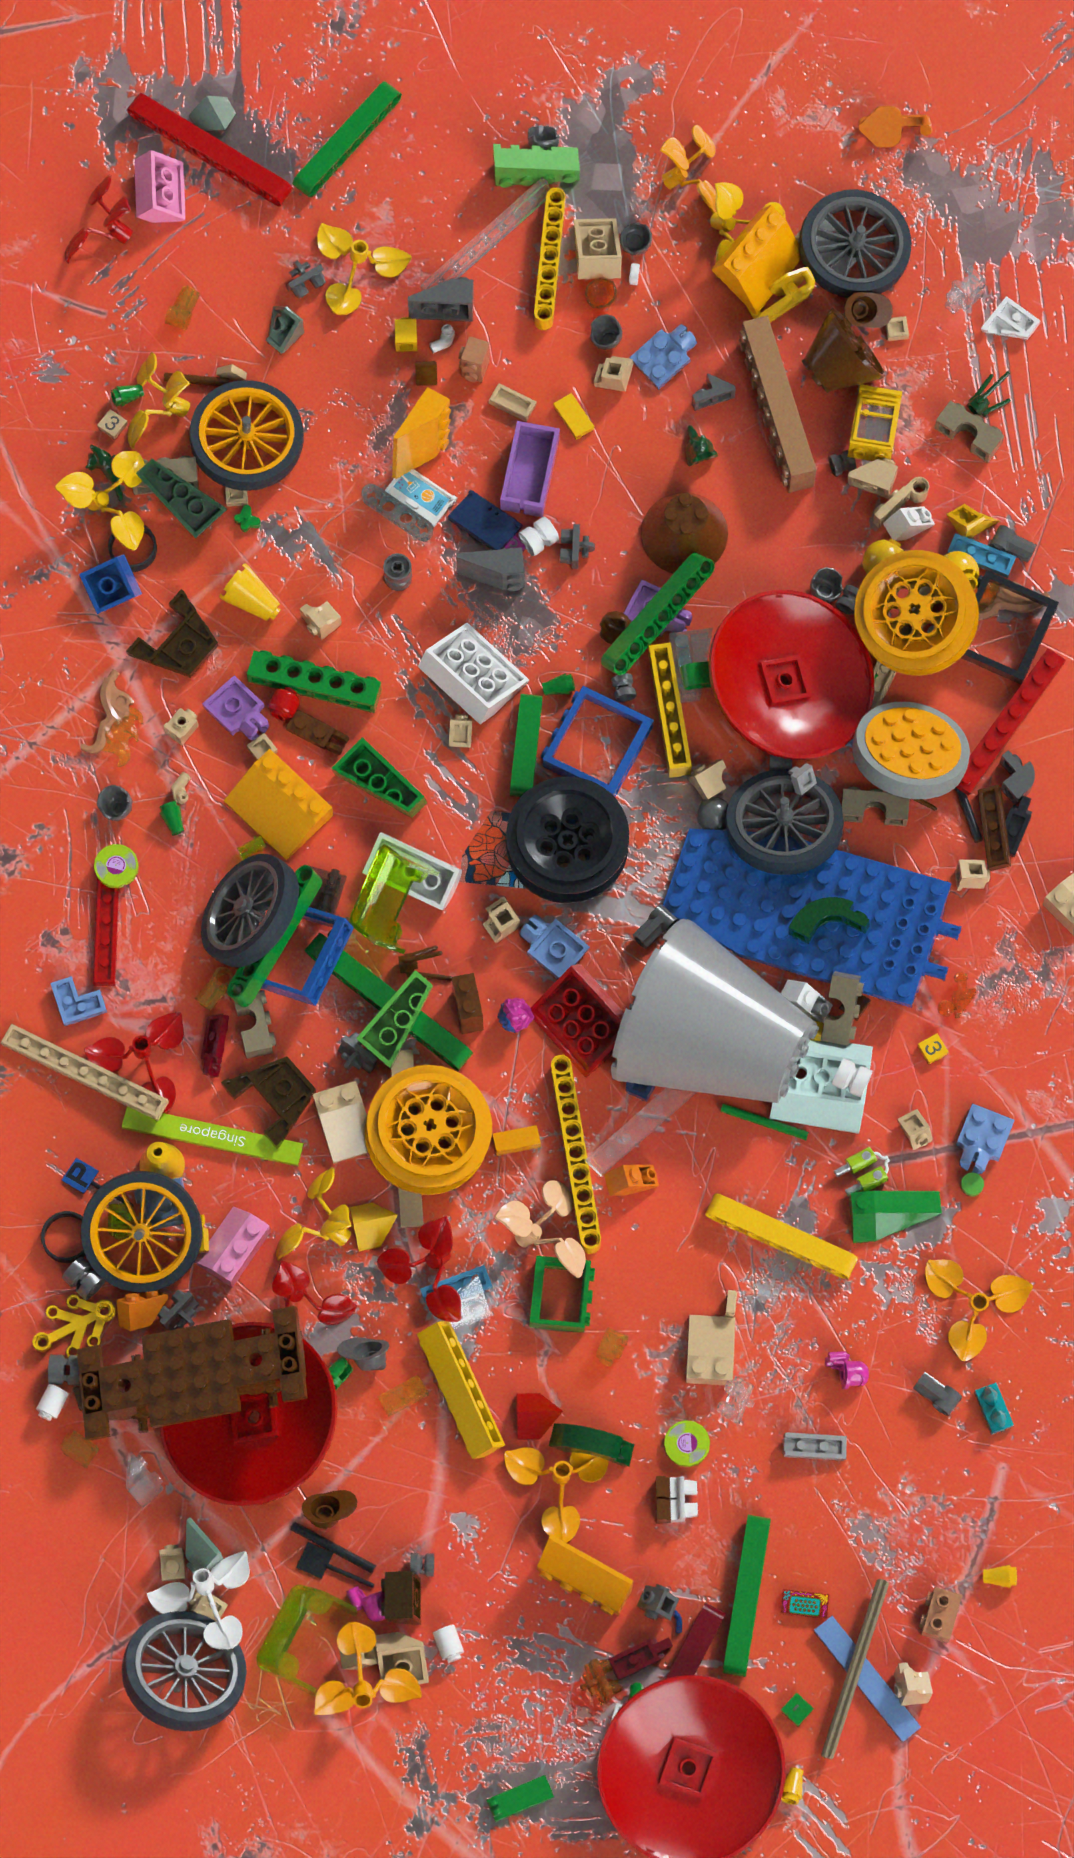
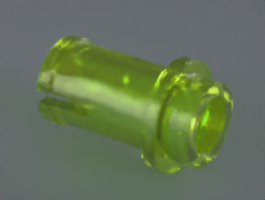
(252, 847)

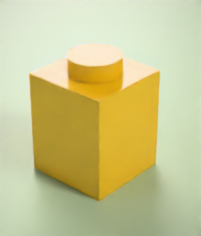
(405, 334)

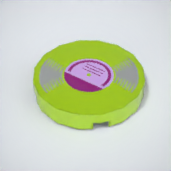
(116, 866)
(687, 1443)

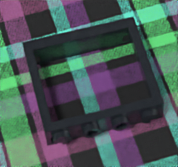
(996, 667)

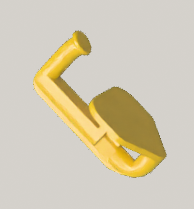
(788, 285)

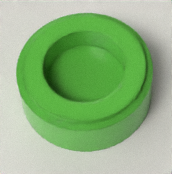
(972, 1184)

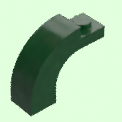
(823, 911)
(591, 1441)

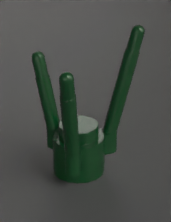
(979, 403)

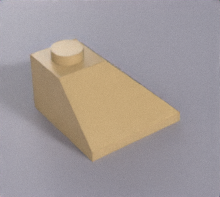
(875, 477)
(401, 1652)

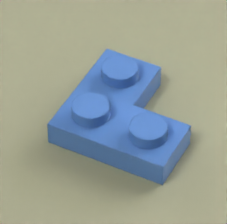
(75, 1008)

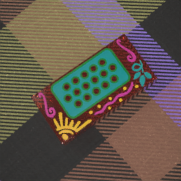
(805, 1604)

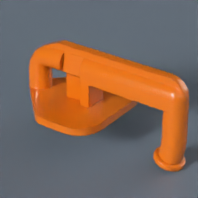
(885, 125)

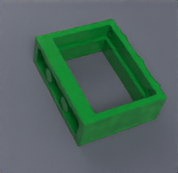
(586, 1297)

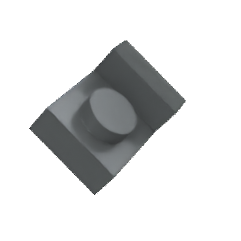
(1021, 777)

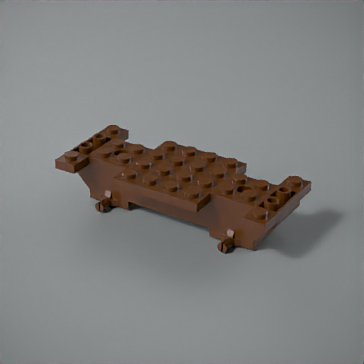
(192, 1375)

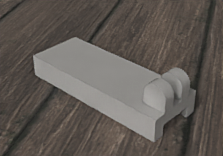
(814, 1446)

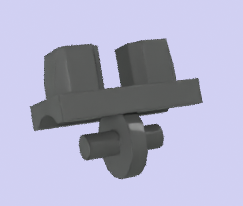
(297, 285)
(572, 536)
(356, 1055)
(180, 1313)

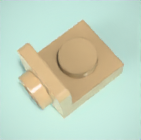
(460, 731)
(915, 1129)
(172, 1563)
(201, 1605)

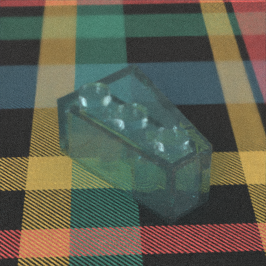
(689, 648)

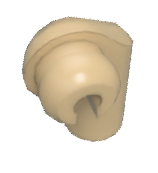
(178, 788)

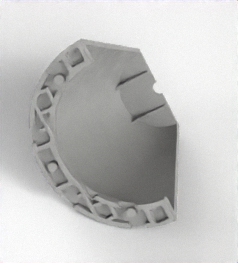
(709, 1024)

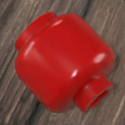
(283, 704)

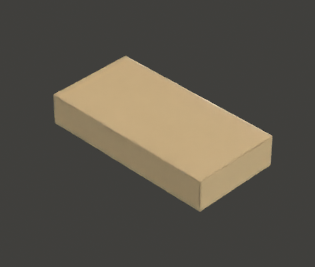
(512, 402)

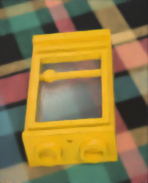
(874, 423)

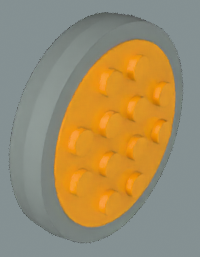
(911, 750)

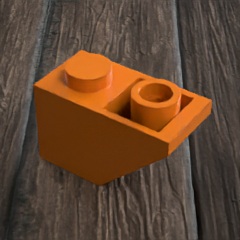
(631, 1179)
(140, 1310)

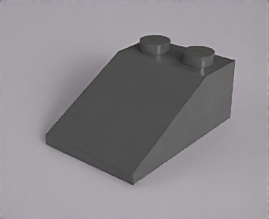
(446, 301)
(494, 567)

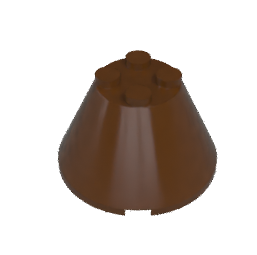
(841, 357)
(681, 527)

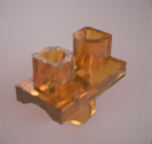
(596, 1680)

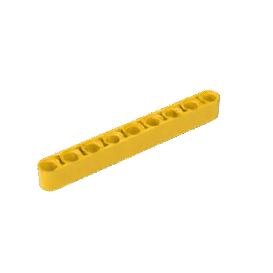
(575, 1143)

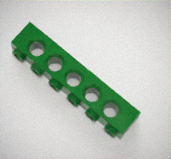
(322, 690)

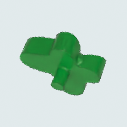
(246, 519)

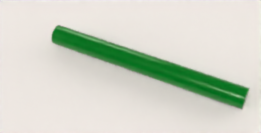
(763, 1121)

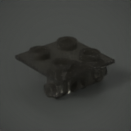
(330, 890)

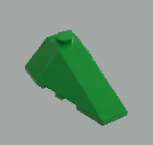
(889, 1212)

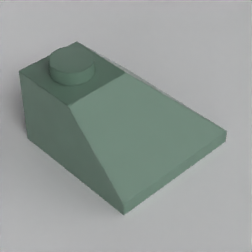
(200, 1549)

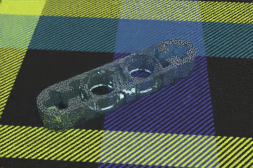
(397, 512)

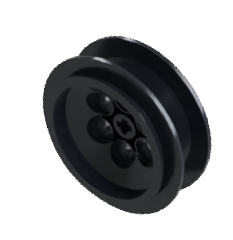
(554, 804)

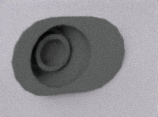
(366, 1352)

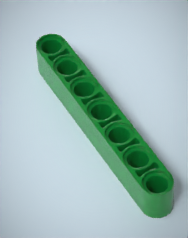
(347, 139)
(657, 613)
(250, 984)
(746, 1595)

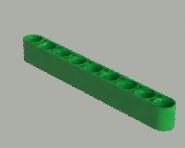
(379, 993)

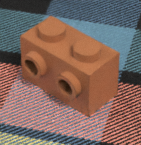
(474, 359)
(940, 1615)

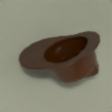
(868, 310)
(328, 1508)

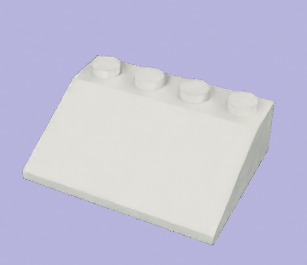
(472, 672)

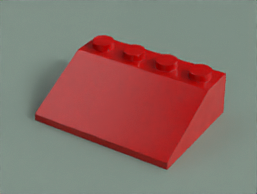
(579, 1018)

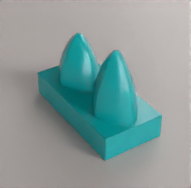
(994, 1408)

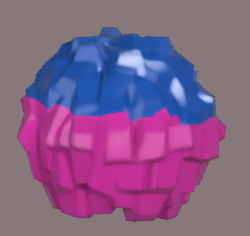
(515, 1015)

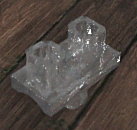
(737, 1399)

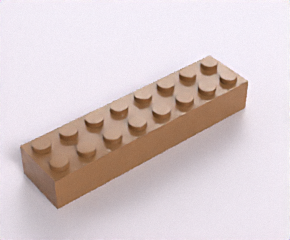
(777, 404)

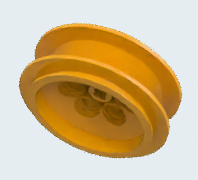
(919, 651)
(438, 1168)

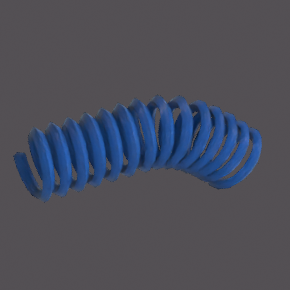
(677, 1616)

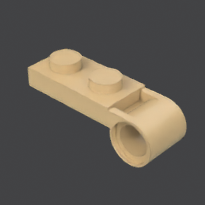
(899, 498)

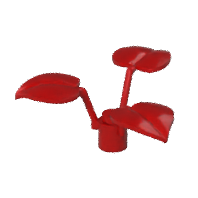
(115, 227)
(165, 1031)
(438, 1238)
(291, 1284)

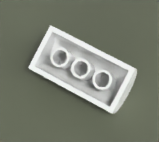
(433, 890)

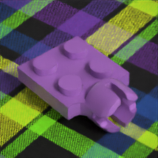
(642, 596)
(237, 709)

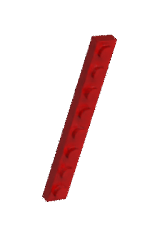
(1010, 719)

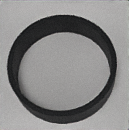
(141, 566)
(54, 1217)

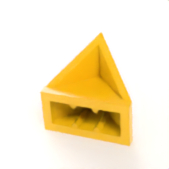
(970, 522)
(371, 1225)

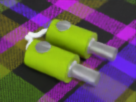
(860, 1161)

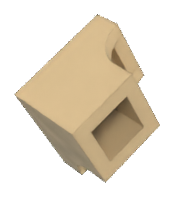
(614, 373)
(320, 619)
(708, 779)
(502, 920)
(911, 1686)

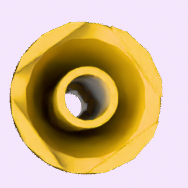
(251, 595)
(163, 1159)

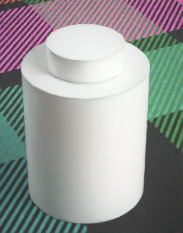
(52, 1402)
(448, 1643)

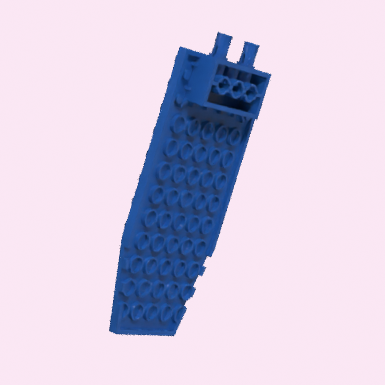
(754, 909)

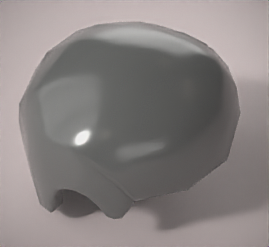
(543, 136)
(636, 238)
(606, 332)
(826, 584)
(114, 802)
(712, 813)

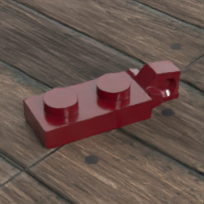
(214, 1044)
(639, 1657)

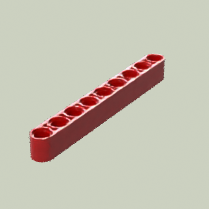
(209, 149)

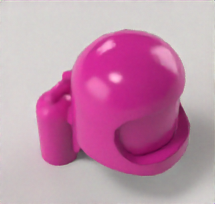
(851, 1372)
(370, 1603)

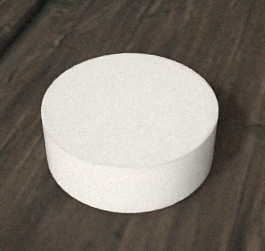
(634, 274)

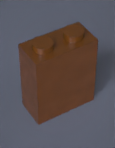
(467, 1003)

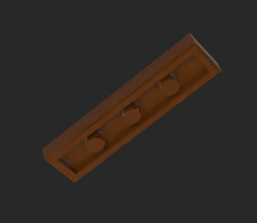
(994, 828)

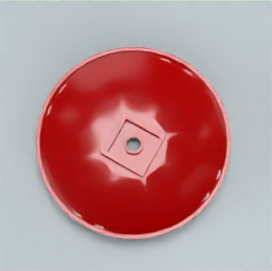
(818, 654)
(260, 1460)
(734, 1777)

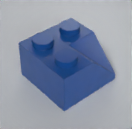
(110, 584)

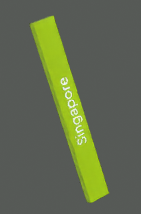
(213, 1136)

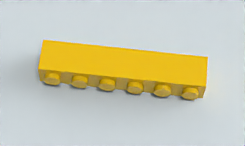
(669, 710)
(460, 1389)

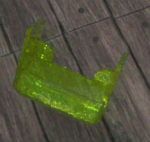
(385, 894)
(273, 1653)

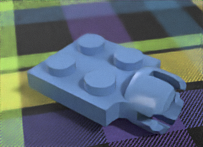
(664, 355)
(553, 945)
(983, 1137)

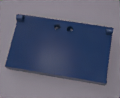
(490, 527)

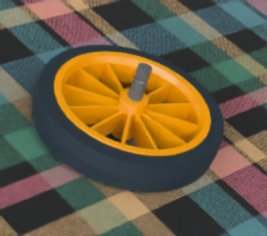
(246, 435)
(141, 1231)

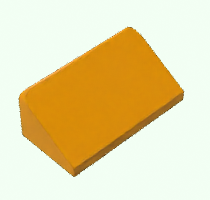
(516, 1140)

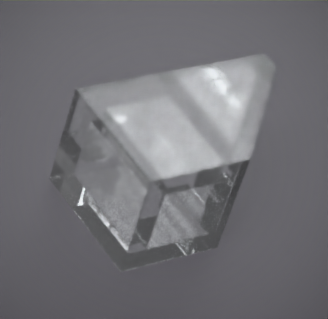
(140, 1482)

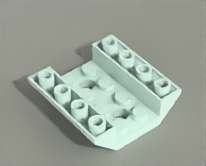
(815, 1099)

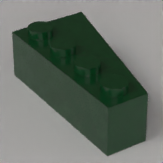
(184, 500)

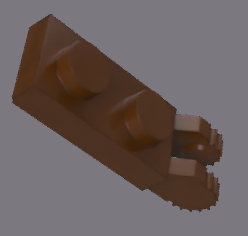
(315, 732)

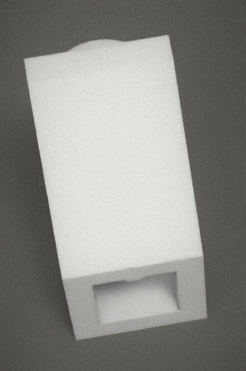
(908, 522)
(807, 1000)

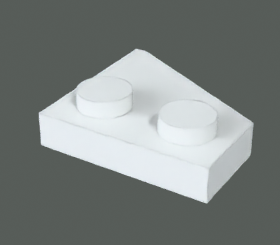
(1011, 321)

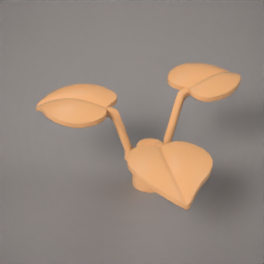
(516, 1219)

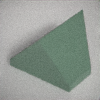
(213, 113)
(284, 328)

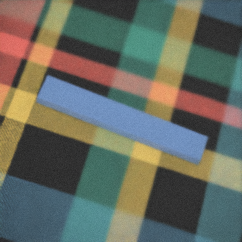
(869, 1682)

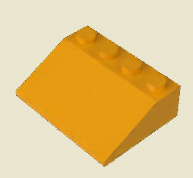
(759, 258)
(422, 433)
(278, 804)
(584, 1575)

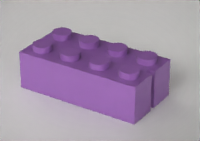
(530, 469)

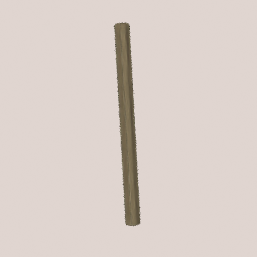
(854, 1669)

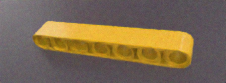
(546, 267)
(781, 1236)

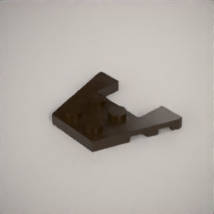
(185, 647)
(282, 1088)

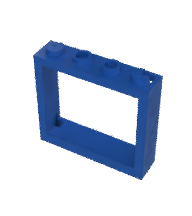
(628, 760)
(325, 962)

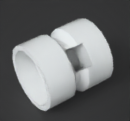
(540, 535)
(852, 1077)

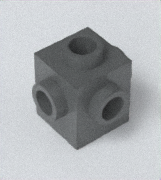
(657, 1602)

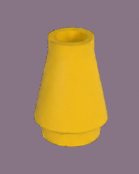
(1001, 1576)
(793, 1786)

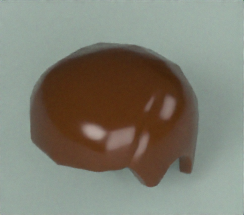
(613, 625)

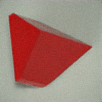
(535, 1415)

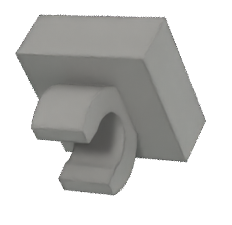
(802, 778)

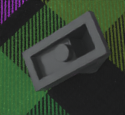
(718, 392)

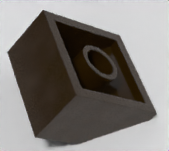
(401, 1597)

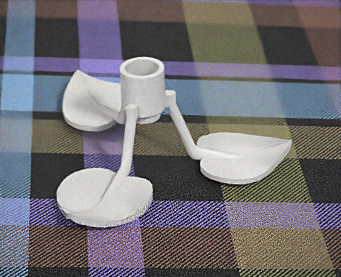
(230, 1572)

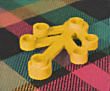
(77, 1323)

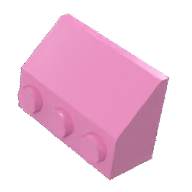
(159, 188)
(234, 1245)

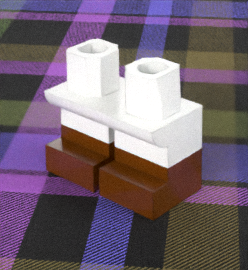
(671, 1499)

